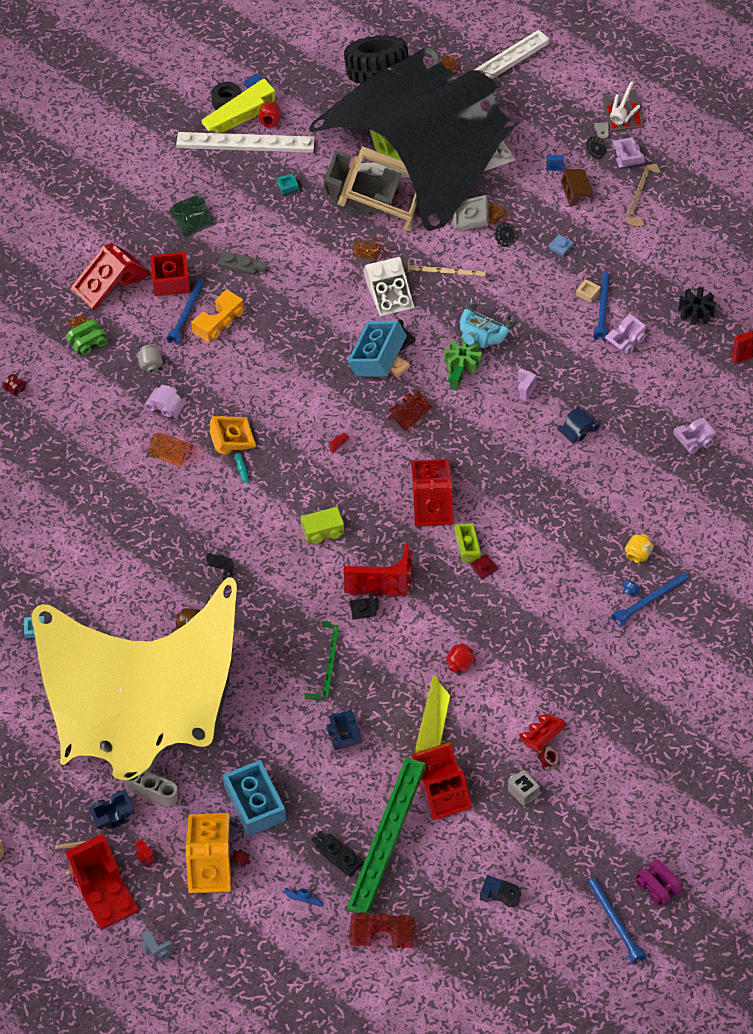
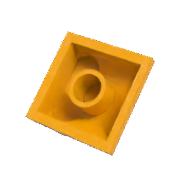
(231, 434)

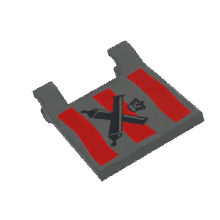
(634, 121)

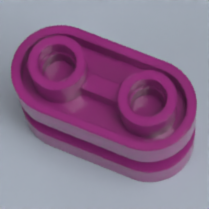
(665, 876)

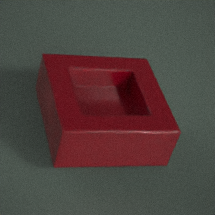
(484, 566)

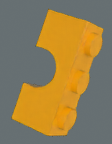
(210, 326)

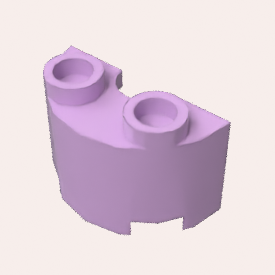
(628, 152)
(627, 334)
(166, 400)
(696, 435)

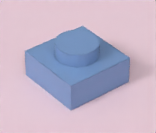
(561, 245)

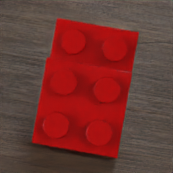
(443, 781)

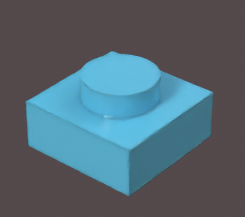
(28, 626)

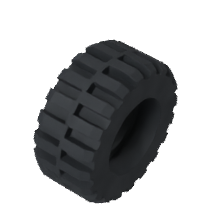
(372, 55)

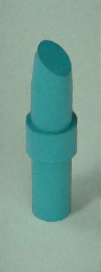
(241, 467)

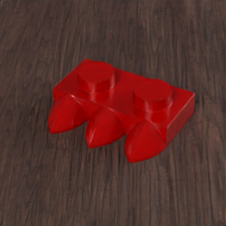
(543, 732)

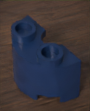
(578, 424)
(344, 730)
(112, 812)

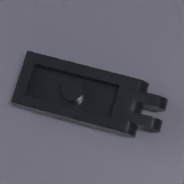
(337, 853)

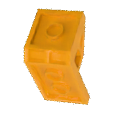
(208, 853)

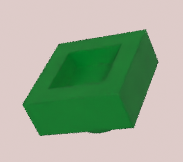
(455, 377)

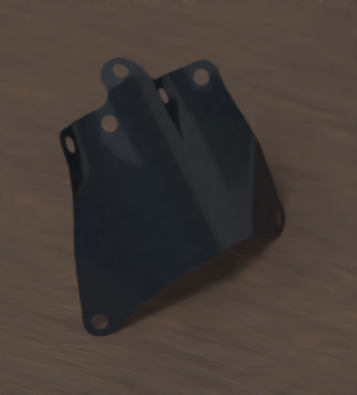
(431, 125)

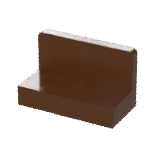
(575, 185)

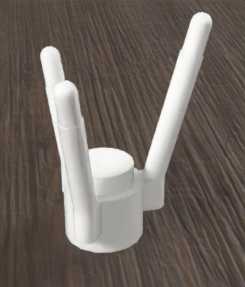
(619, 114)

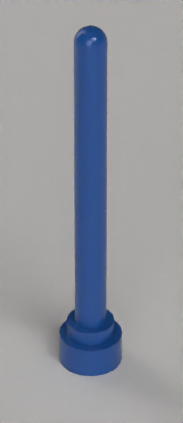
(600, 330)
(175, 334)
(623, 615)
(634, 951)

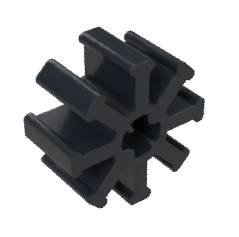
(697, 306)

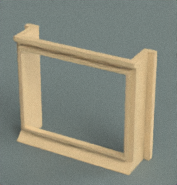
(385, 161)

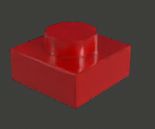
(143, 853)

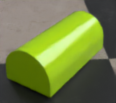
(467, 542)

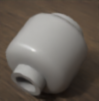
(149, 358)

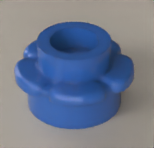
(630, 587)

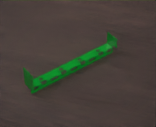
(328, 624)

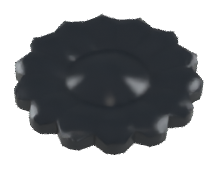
(596, 147)
(505, 235)

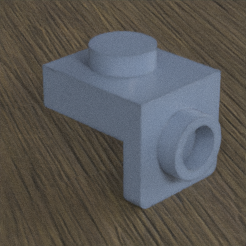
(150, 946)

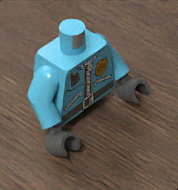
(483, 329)

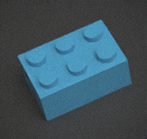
(377, 348)
(254, 798)

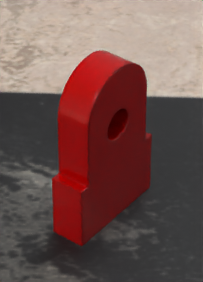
(338, 442)

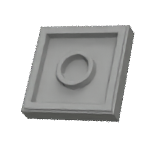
(471, 214)

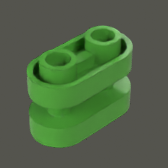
(85, 336)

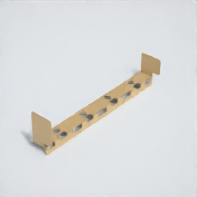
(637, 221)
(444, 270)

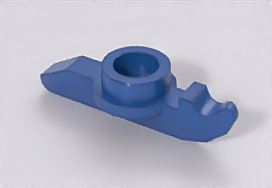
(303, 895)

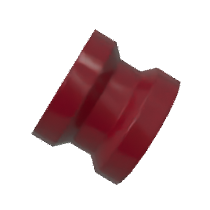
(14, 385)

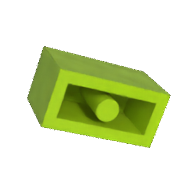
(322, 525)

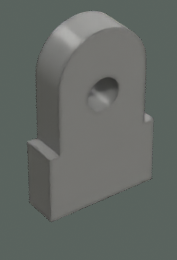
(602, 128)

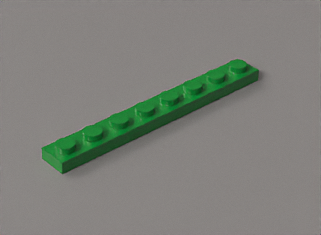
(386, 836)

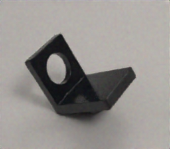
(221, 562)

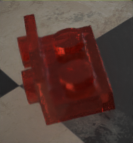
(410, 411)

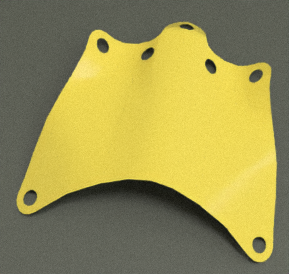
(165, 684)

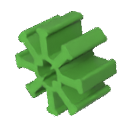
(462, 356)

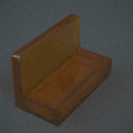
(169, 448)

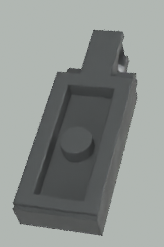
(241, 263)

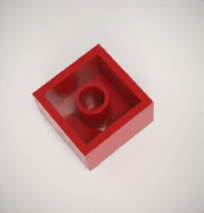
(170, 273)

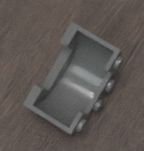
(368, 185)

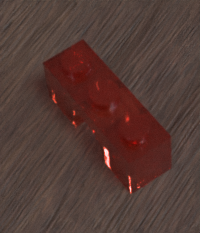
(365, 926)

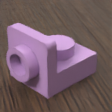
(527, 383)

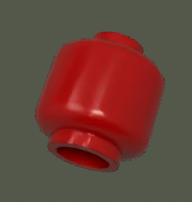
(270, 114)
(460, 658)

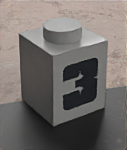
(523, 787)

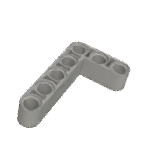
(161, 785)

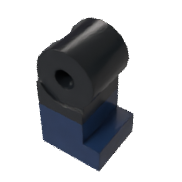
(500, 890)

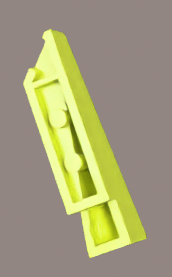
(240, 108)
(434, 717)

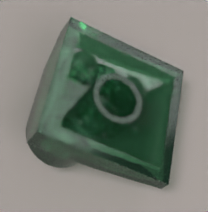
(192, 215)

